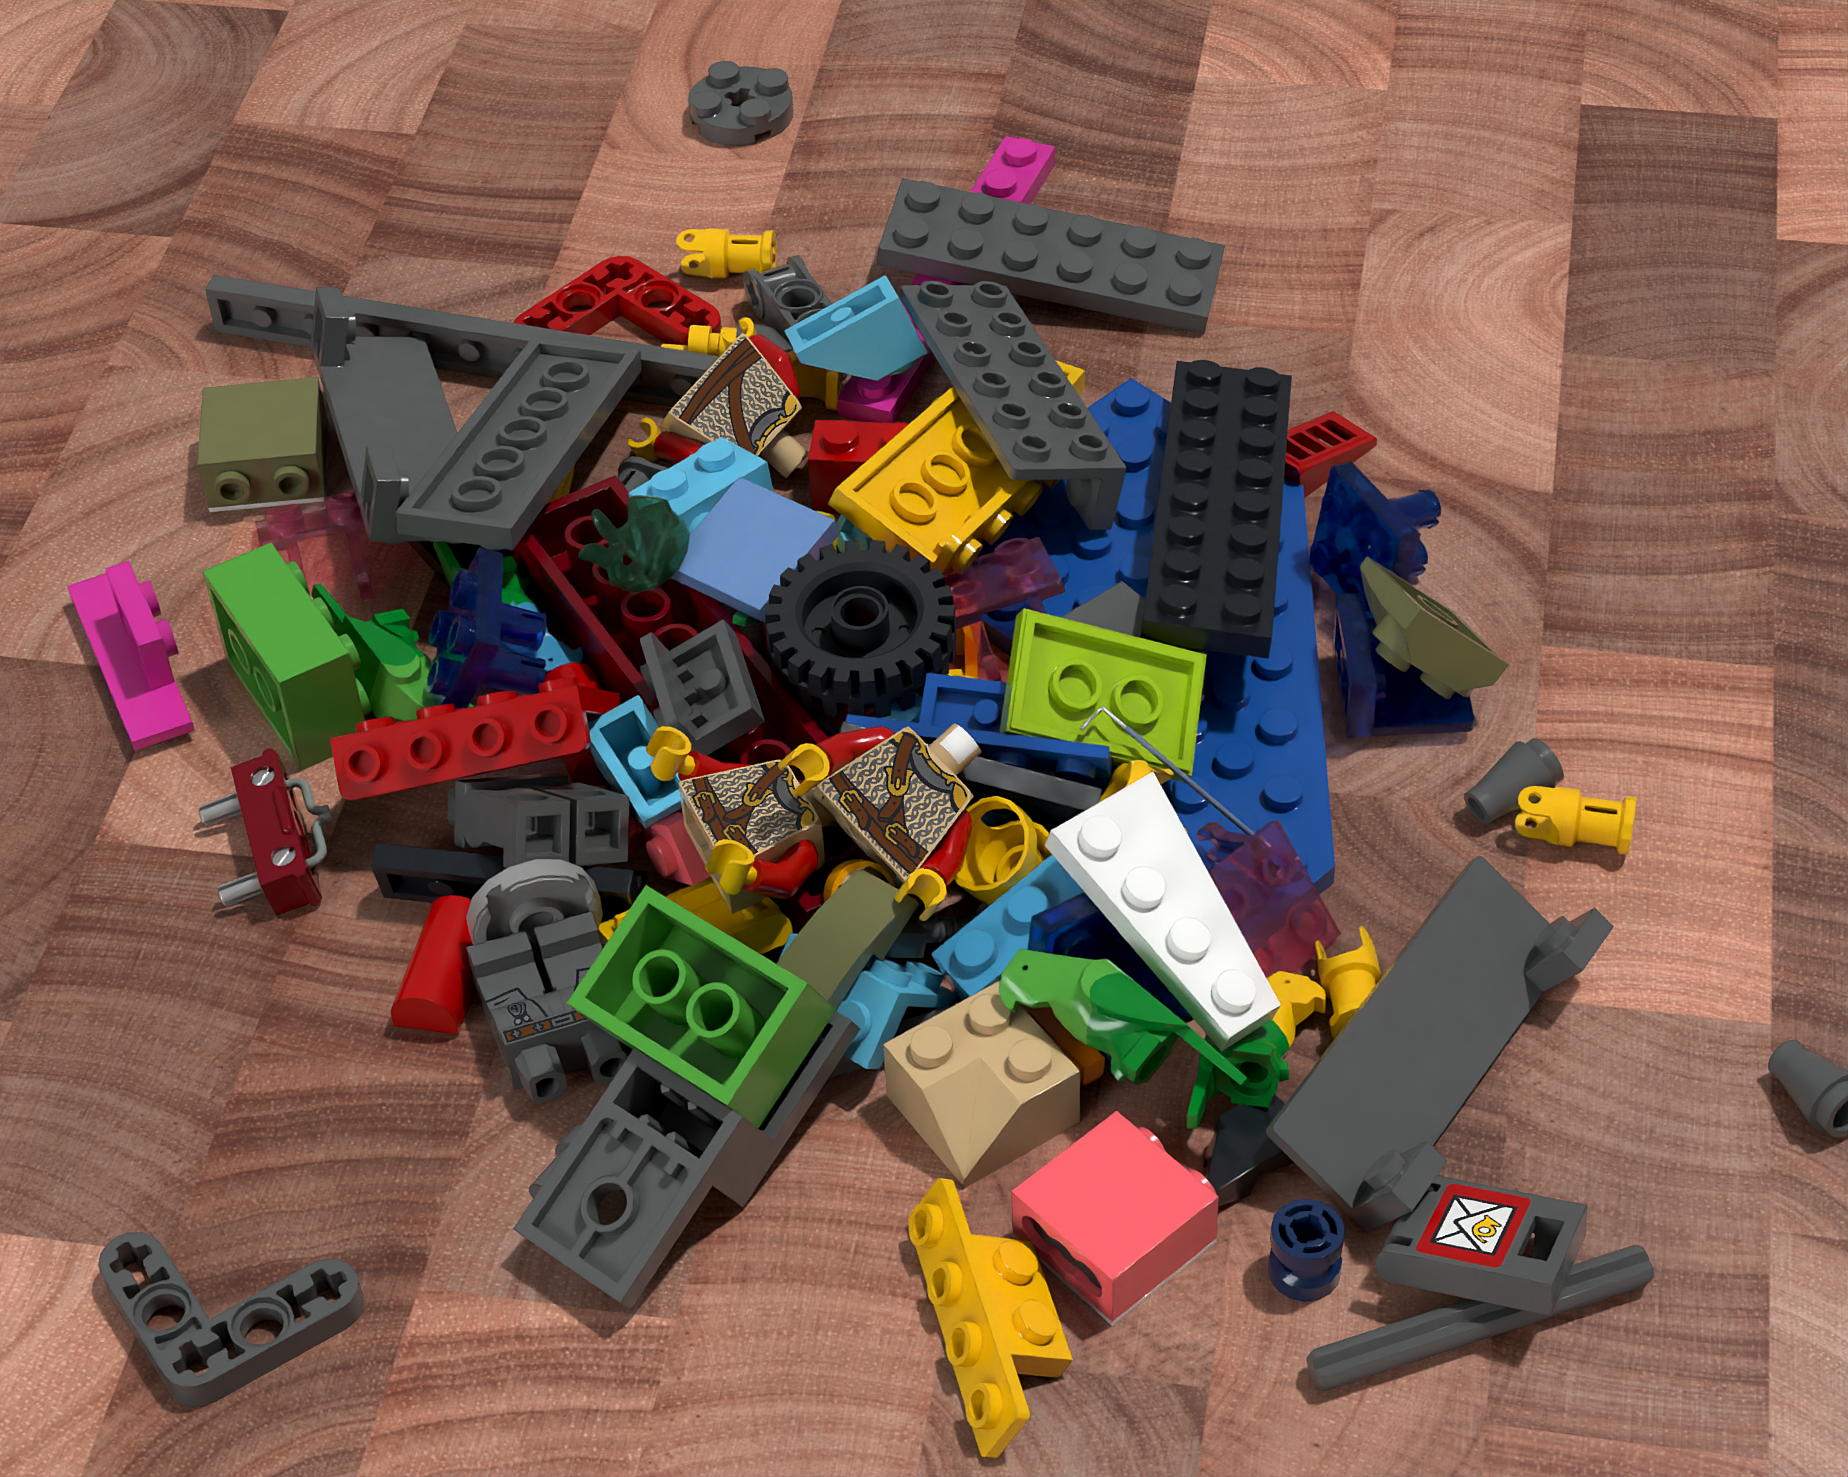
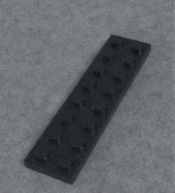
(1219, 511)

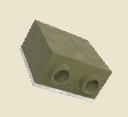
(263, 444)

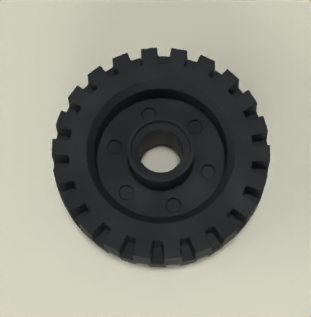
(860, 628)

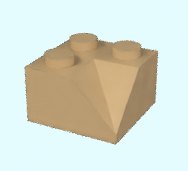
(982, 1084)

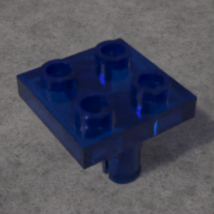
(1363, 523)
(471, 636)

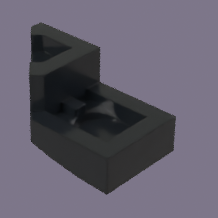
(1242, 1150)

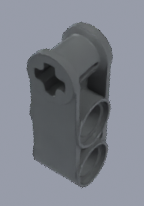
(784, 295)

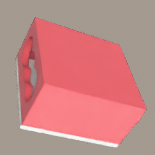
(1115, 1216)

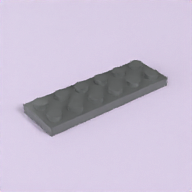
(1052, 255)
(519, 444)

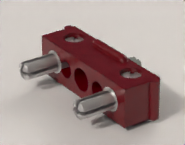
(274, 833)

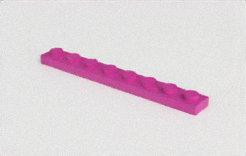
(1012, 174)

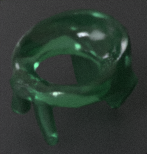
(652, 539)

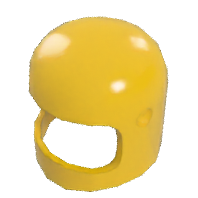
(1000, 854)

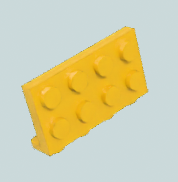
(936, 489)

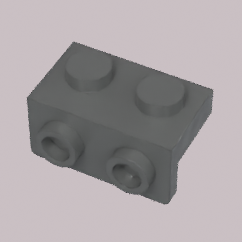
(702, 687)

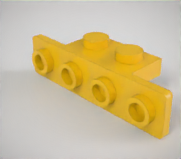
(990, 1313)

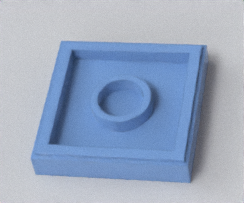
(749, 544)

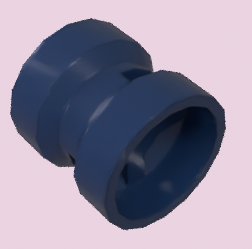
(1306, 1250)

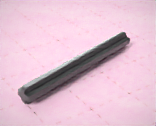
(1470, 1322)

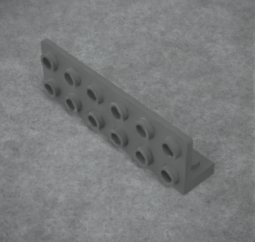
(1018, 393)
(383, 410)
(1424, 1042)

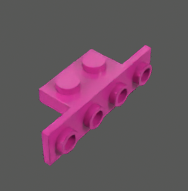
(133, 653)

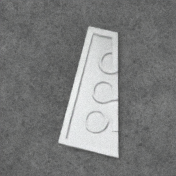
(1162, 900)

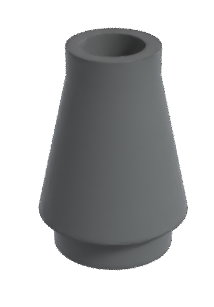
(1518, 768)
(1814, 1085)

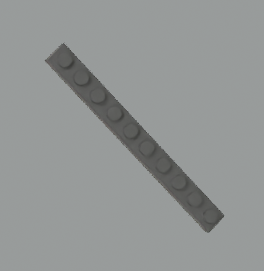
(452, 339)

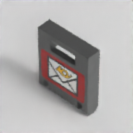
(1472, 1241)

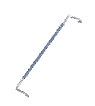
(1172, 767)

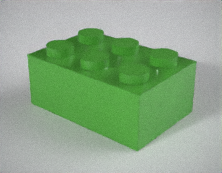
(287, 652)
(702, 1005)

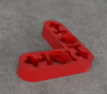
(625, 289)

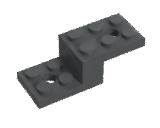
(666, 1152)

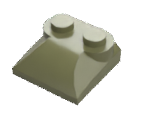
(1427, 635)

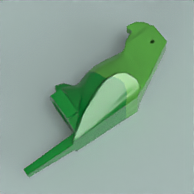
(391, 664)
(1104, 1012)

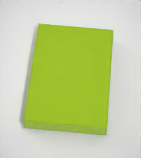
(1071, 669)

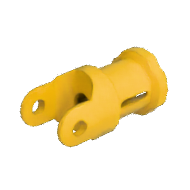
(726, 252)
(1569, 817)
(1348, 978)

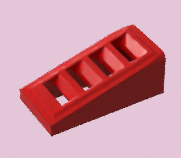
(1315, 468)

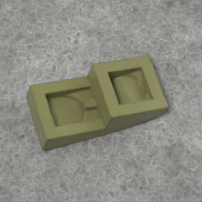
(845, 932)

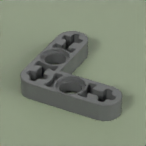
(202, 1338)

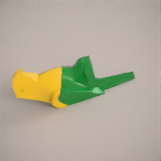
(1260, 1053)

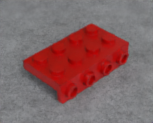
(468, 741)

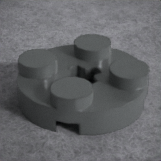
(762, 98)

